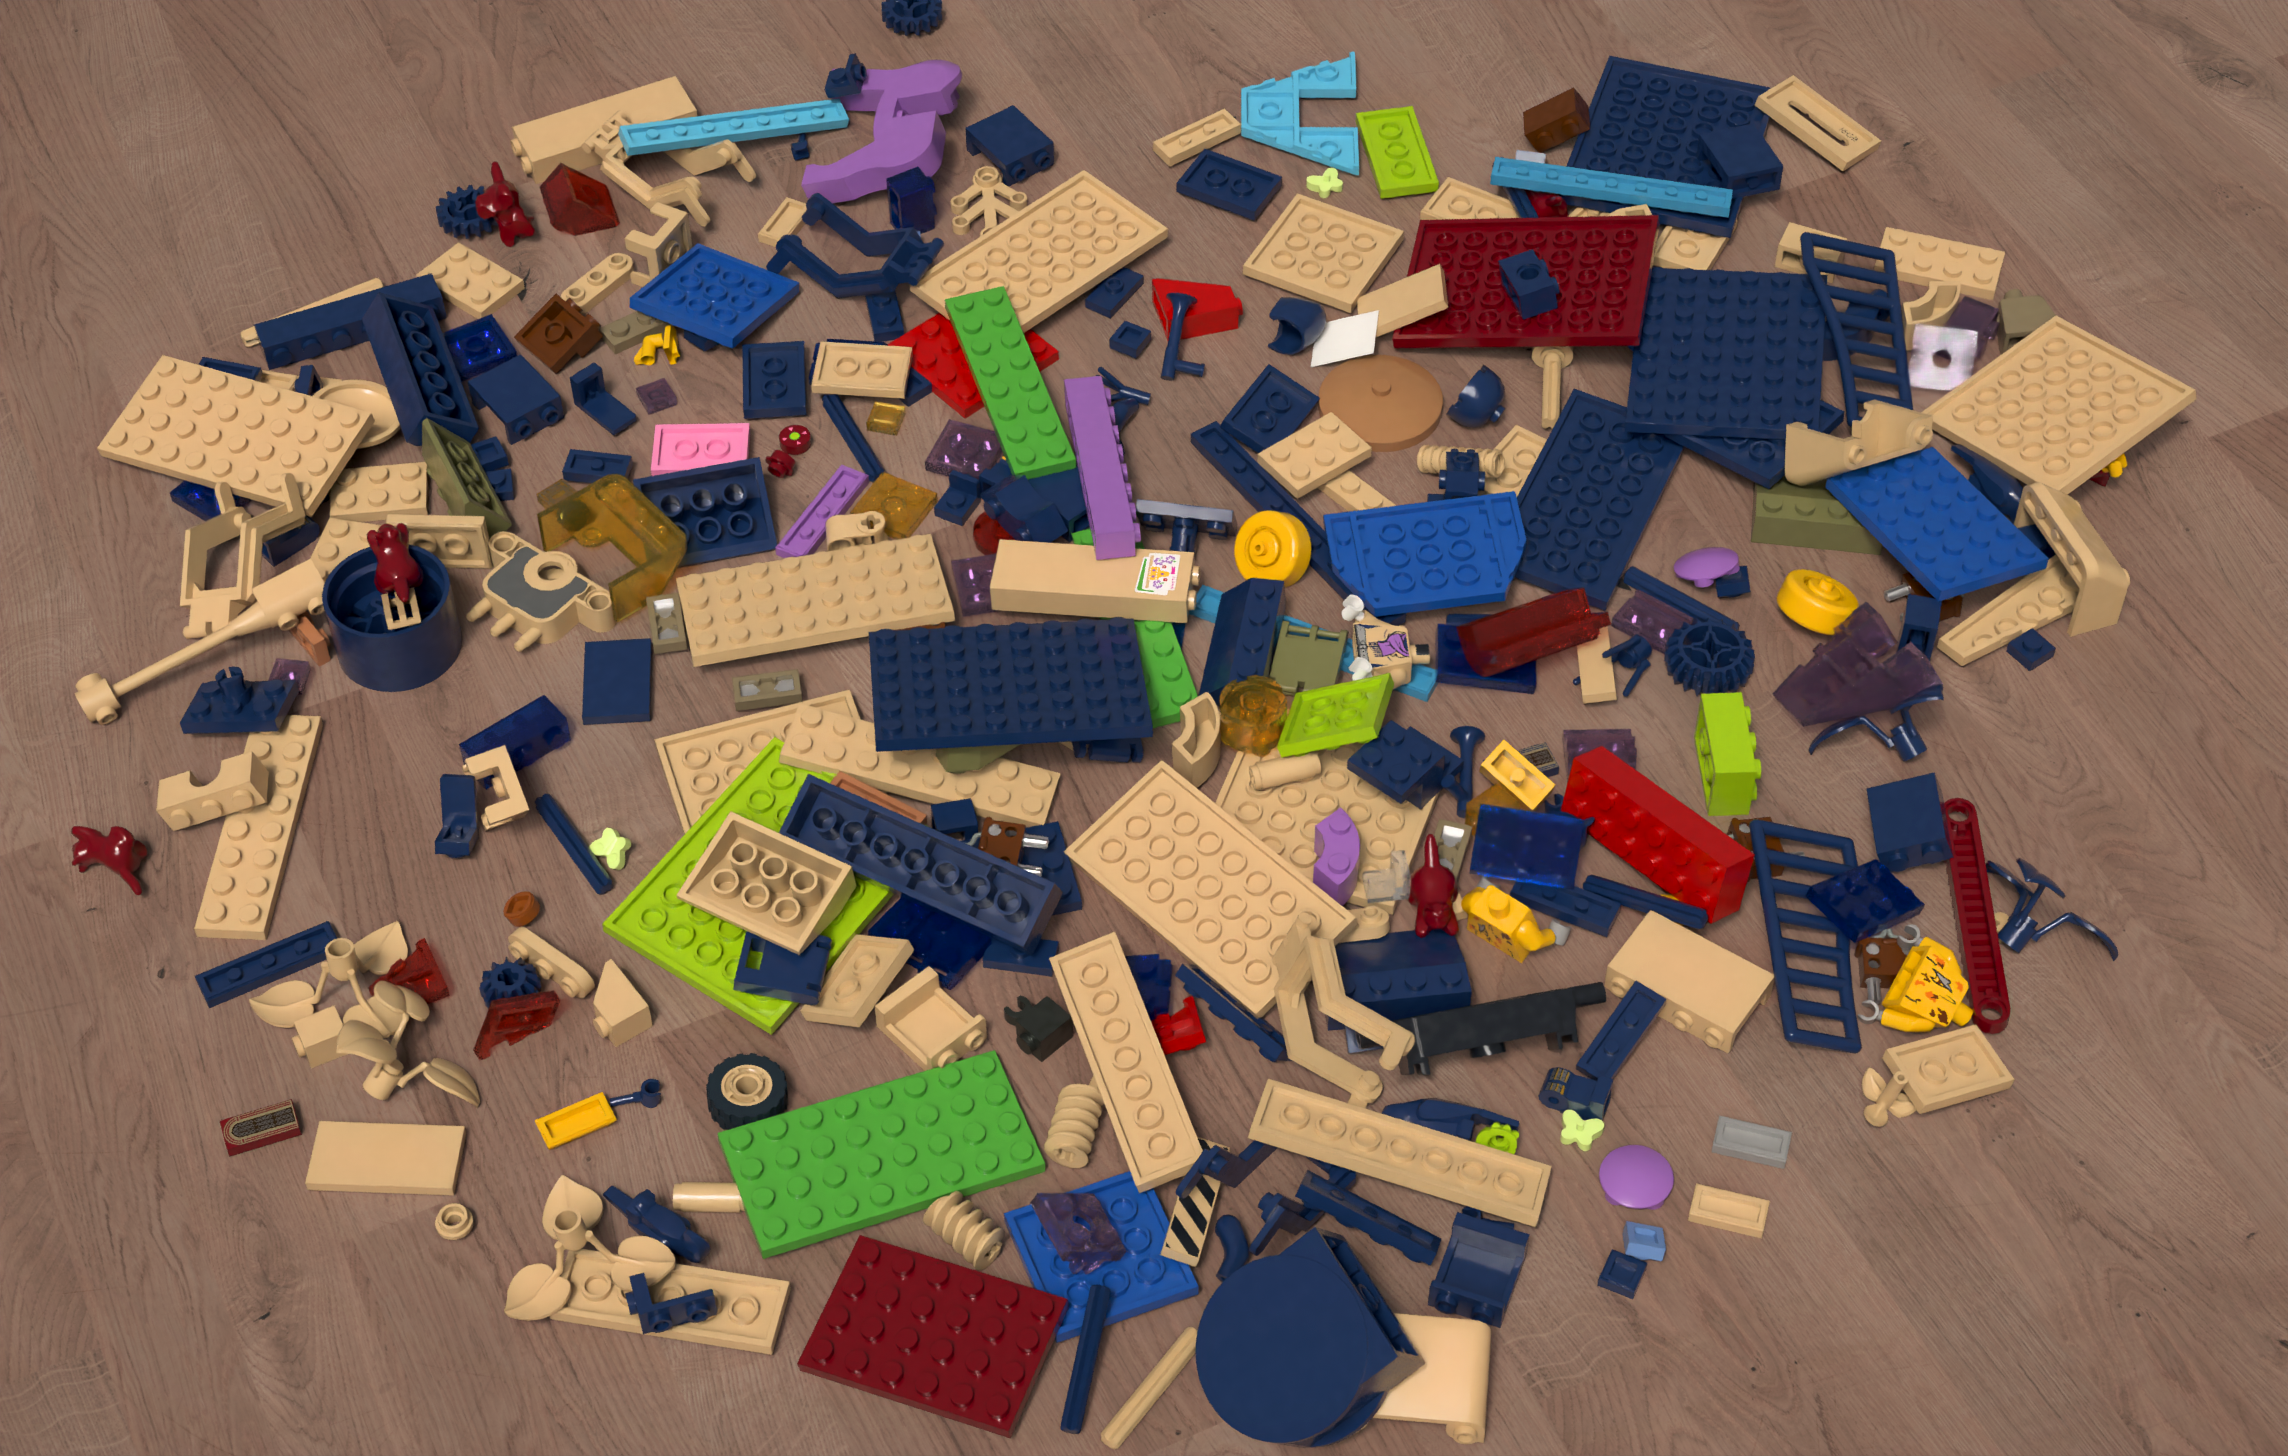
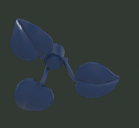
(1905, 735)
(2020, 926)

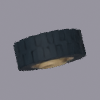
(746, 1090)

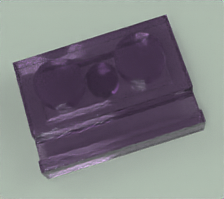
(1649, 619)

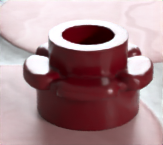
(780, 464)

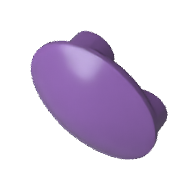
(1706, 565)
(1636, 1177)

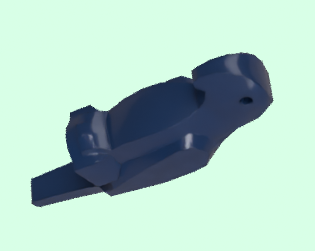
(1992, 482)
(1446, 1116)
(660, 1223)

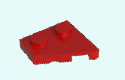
(1181, 1029)

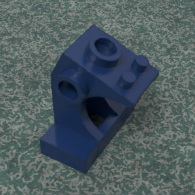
(1460, 477)

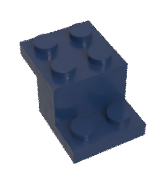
(1404, 764)

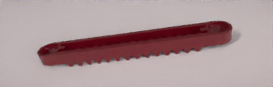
(1975, 919)

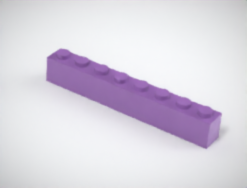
(1099, 468)

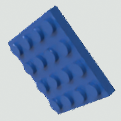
(714, 295)
(1136, 1282)

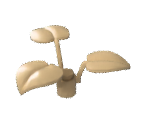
(374, 953)
(368, 1042)
(569, 1218)

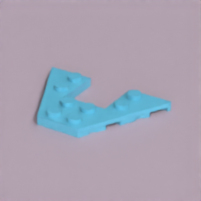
(1272, 114)

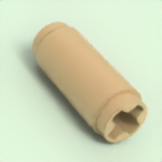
(1284, 770)
(707, 1197)

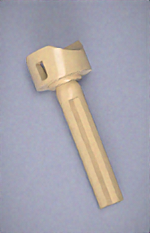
(1552, 360)

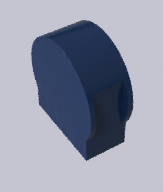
(1301, 1345)

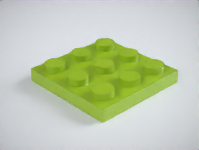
(1336, 715)

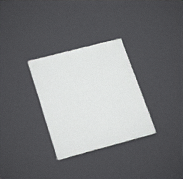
(1346, 339)

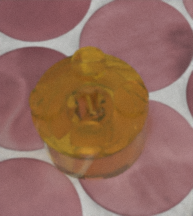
(1252, 714)

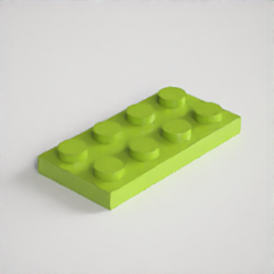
(1396, 152)

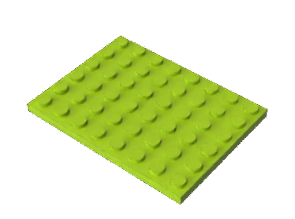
(702, 946)

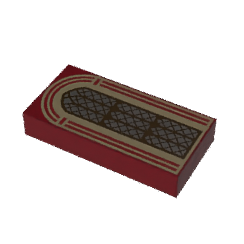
(260, 1127)

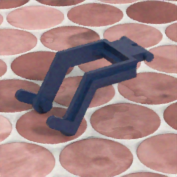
(906, 263)
(1278, 1209)

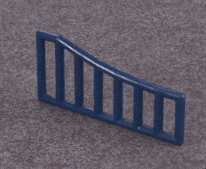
(1836, 319)
(1778, 945)

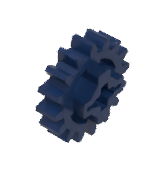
(911, 15)
(463, 209)

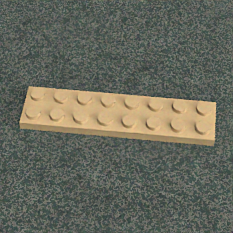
(837, 743)
(259, 838)
(1127, 1062)
(1400, 1152)

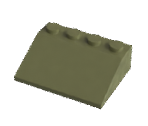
(1807, 519)

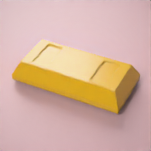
(575, 1121)

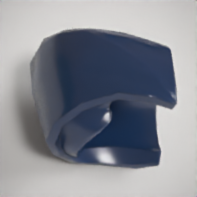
(1299, 324)

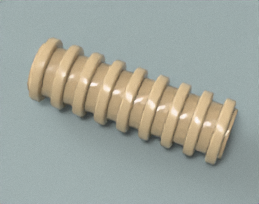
(1433, 459)

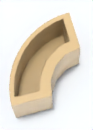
(1931, 309)
(1199, 746)

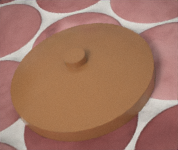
(1383, 400)

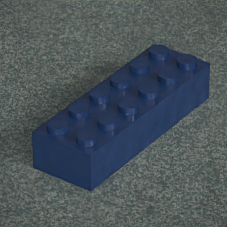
(417, 367)

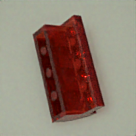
(1530, 631)

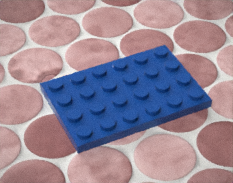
(1936, 523)

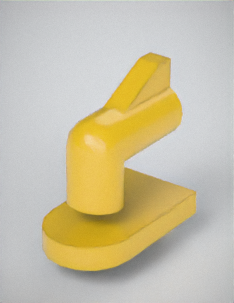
(668, 341)

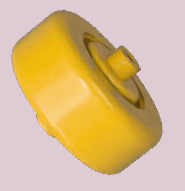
(1273, 547)
(1815, 600)

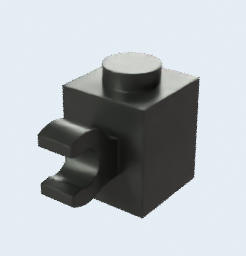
(1041, 1027)

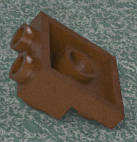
(559, 333)

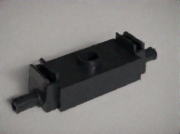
(1490, 1024)

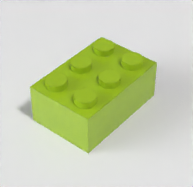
(1726, 754)

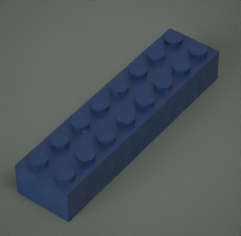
(923, 864)

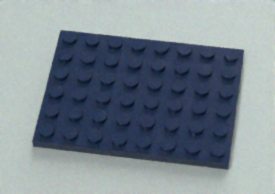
(1650, 125)
(1727, 355)
(1007, 684)

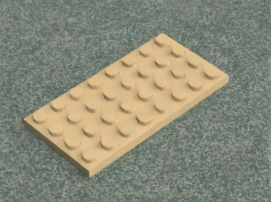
(1047, 251)
(236, 432)
(813, 599)
(1204, 884)

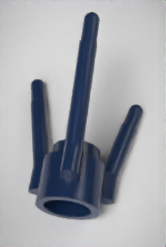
(1630, 655)

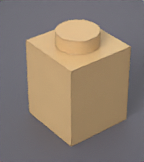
(318, 1036)

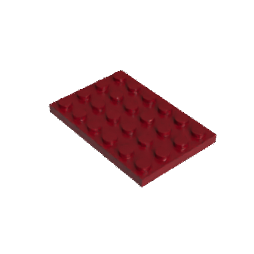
(934, 1335)

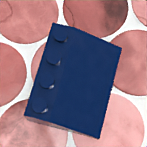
(717, 508)
(1404, 974)

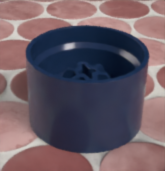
(400, 656)

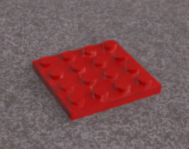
(942, 362)

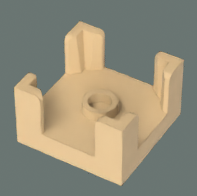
(665, 246)
(505, 784)

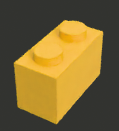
(1517, 776)

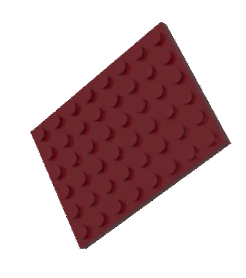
(1597, 262)

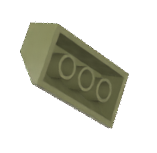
(461, 477)

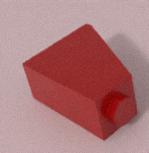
(1213, 313)

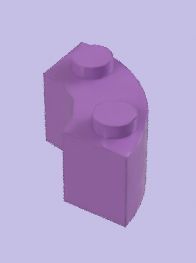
(1339, 852)

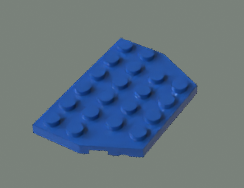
(1428, 552)

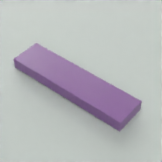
(832, 500)

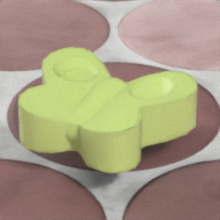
(1325, 183)
(612, 847)
(1579, 1130)

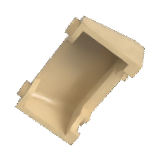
(1880, 436)
(1451, 1382)

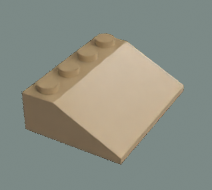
(768, 884)

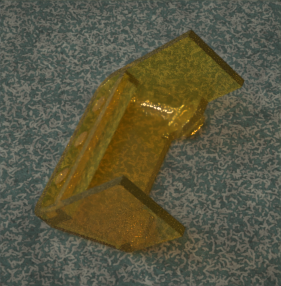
(623, 515)

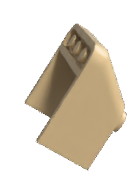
(2081, 551)

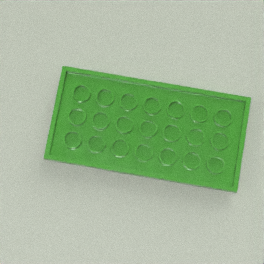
(879, 1153)

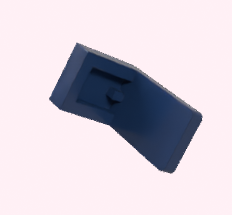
(596, 402)
(458, 816)
(669, 1313)

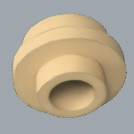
(454, 1213)

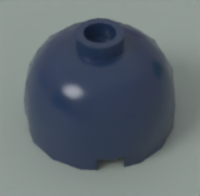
(1479, 400)

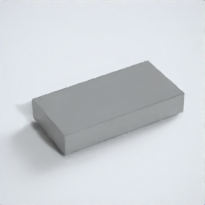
(1751, 1142)

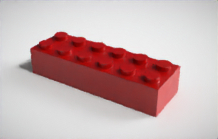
(1658, 833)

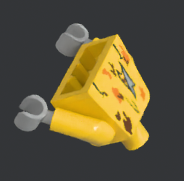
(1508, 922)
(1925, 990)

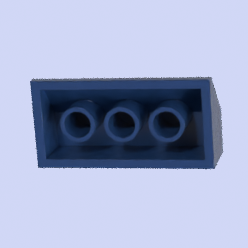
(1244, 634)

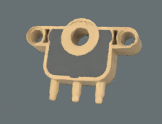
(539, 601)

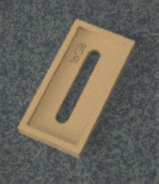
(1794, 92)

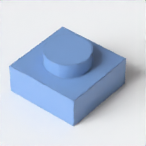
(1644, 1241)

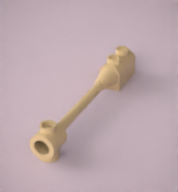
(277, 605)

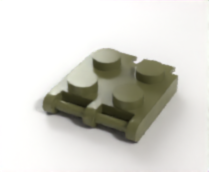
(1307, 660)

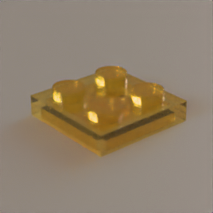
(899, 502)

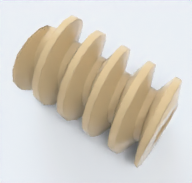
(1074, 1125)
(965, 1230)

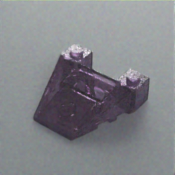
(1848, 679)

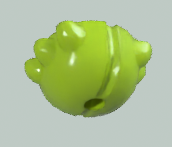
(1489, 1137)

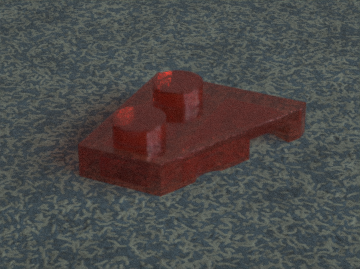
(418, 974)
(515, 1019)

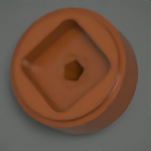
(521, 908)

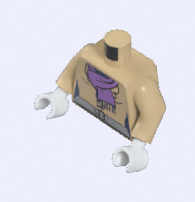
(1381, 646)

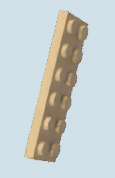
(747, 1305)

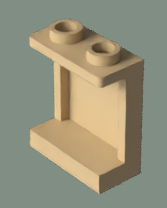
(929, 1022)

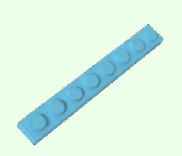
(733, 126)

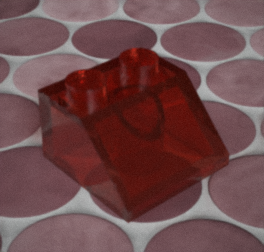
(577, 202)

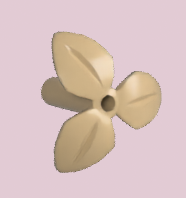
(1886, 1097)

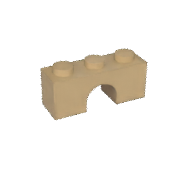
(238, 786)

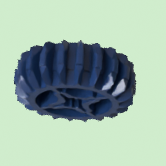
(1709, 657)

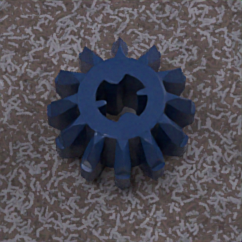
(509, 981)

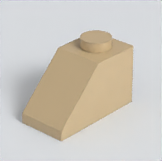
(619, 1007)

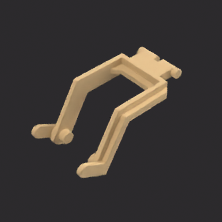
(682, 191)
(218, 607)
(1315, 959)

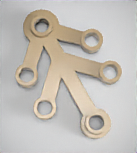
(985, 181)

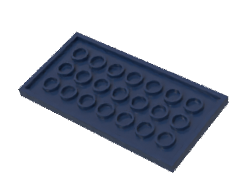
(1591, 498)

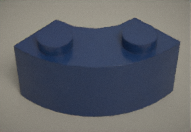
(1023, 510)

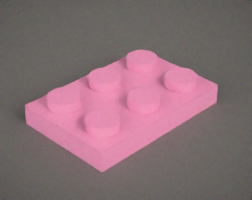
(698, 445)

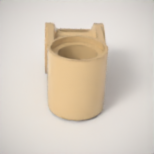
(854, 530)

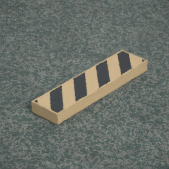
(1191, 1218)

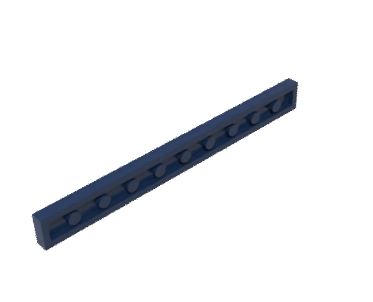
(1267, 494)

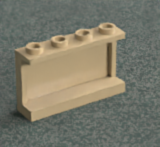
(1704, 984)

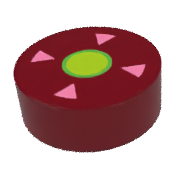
(795, 439)

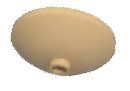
(367, 397)

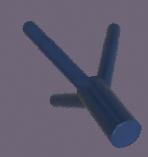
(1124, 391)

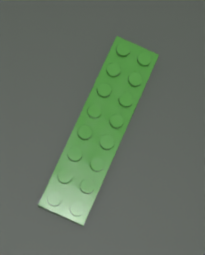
(1010, 383)
(1162, 661)

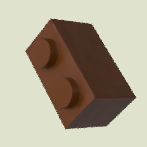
(1556, 120)

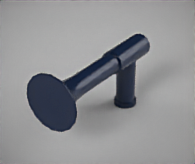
(1171, 364)
(1467, 738)

